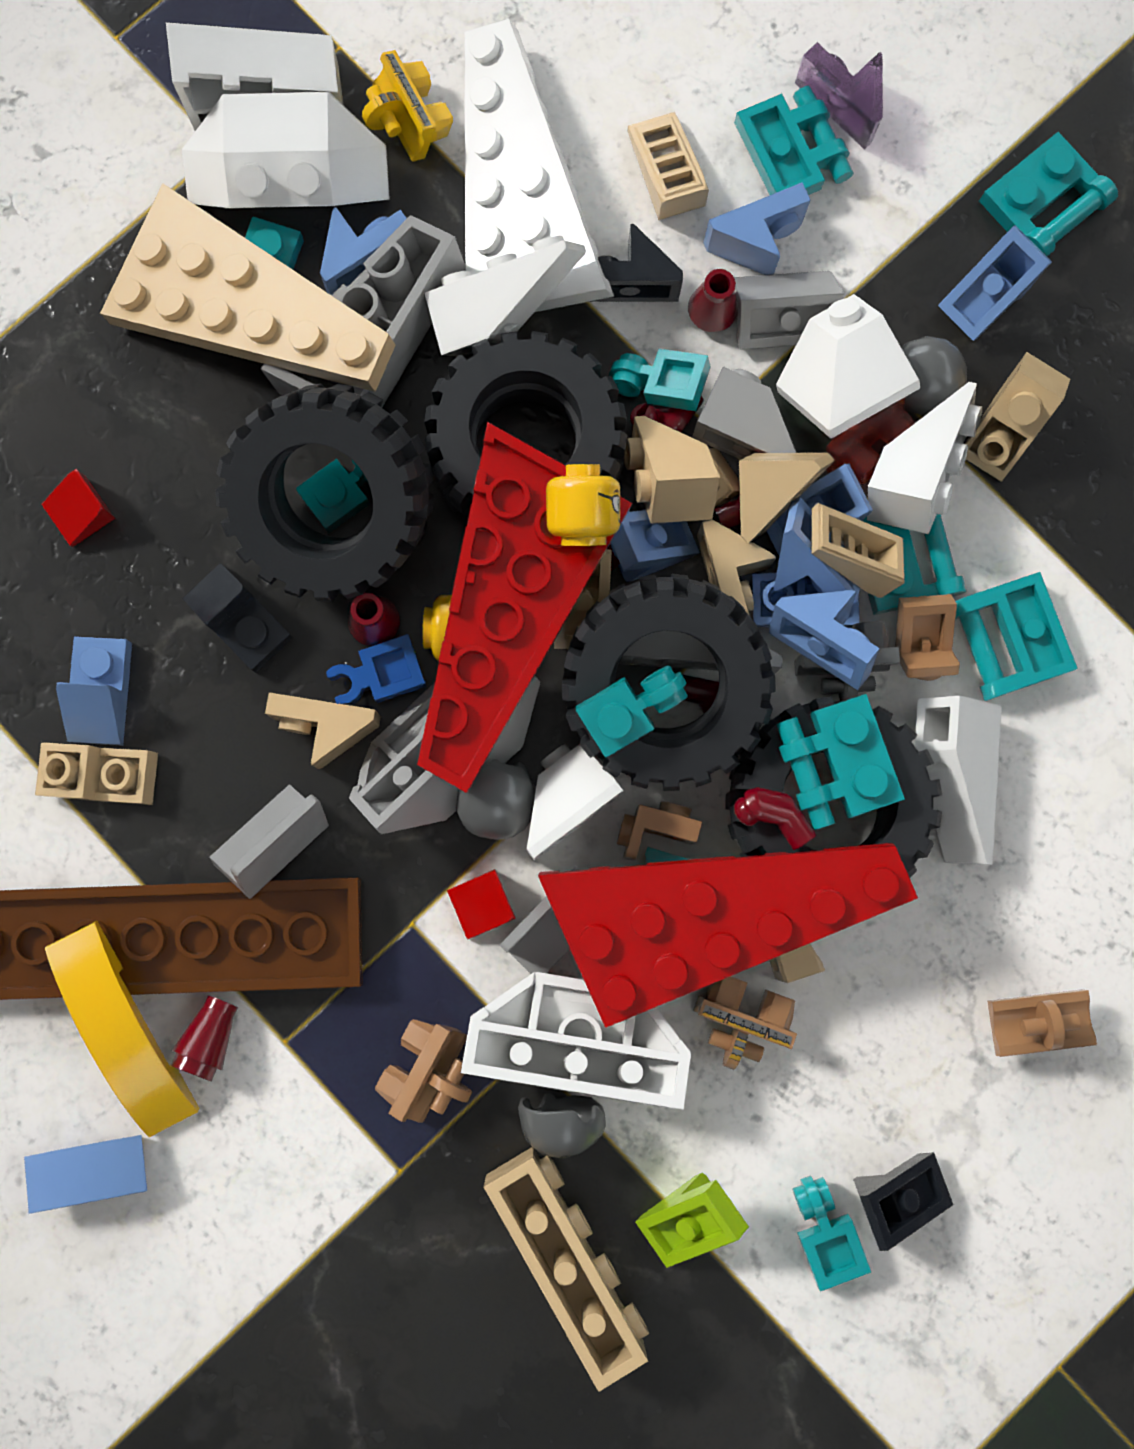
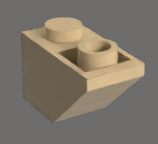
(1016, 416)
(671, 473)

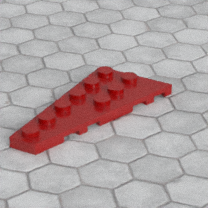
(504, 607)
(693, 922)

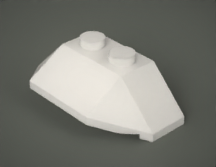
(283, 154)
(554, 1038)

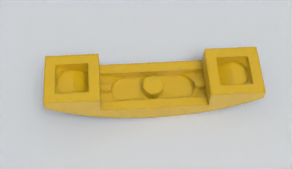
(117, 1032)

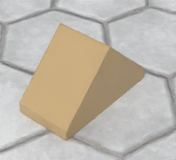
(771, 484)

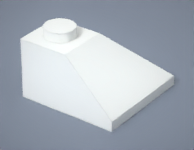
(846, 367)
(567, 797)

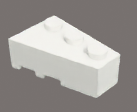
(241, 61)

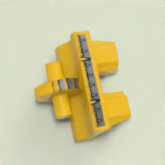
(399, 106)

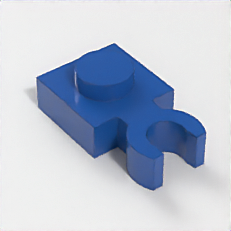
(387, 671)

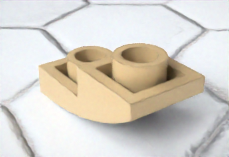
(96, 773)

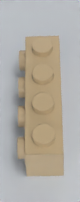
(566, 1268)

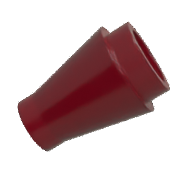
(714, 302)
(380, 627)
(206, 1040)

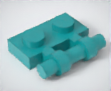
(779, 148)
(855, 757)

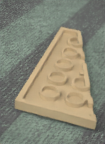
(224, 294)

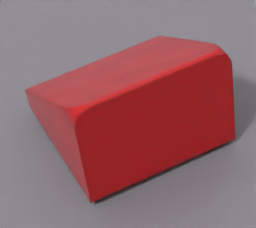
(77, 508)
(481, 904)

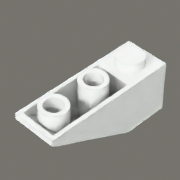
(500, 297)
(917, 465)
(965, 752)

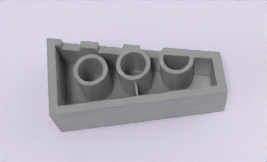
(392, 298)

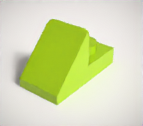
(692, 1221)

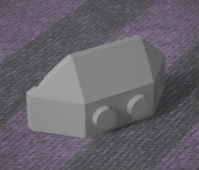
(401, 794)

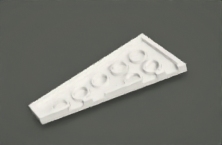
(516, 169)

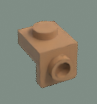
(927, 636)
(668, 821)

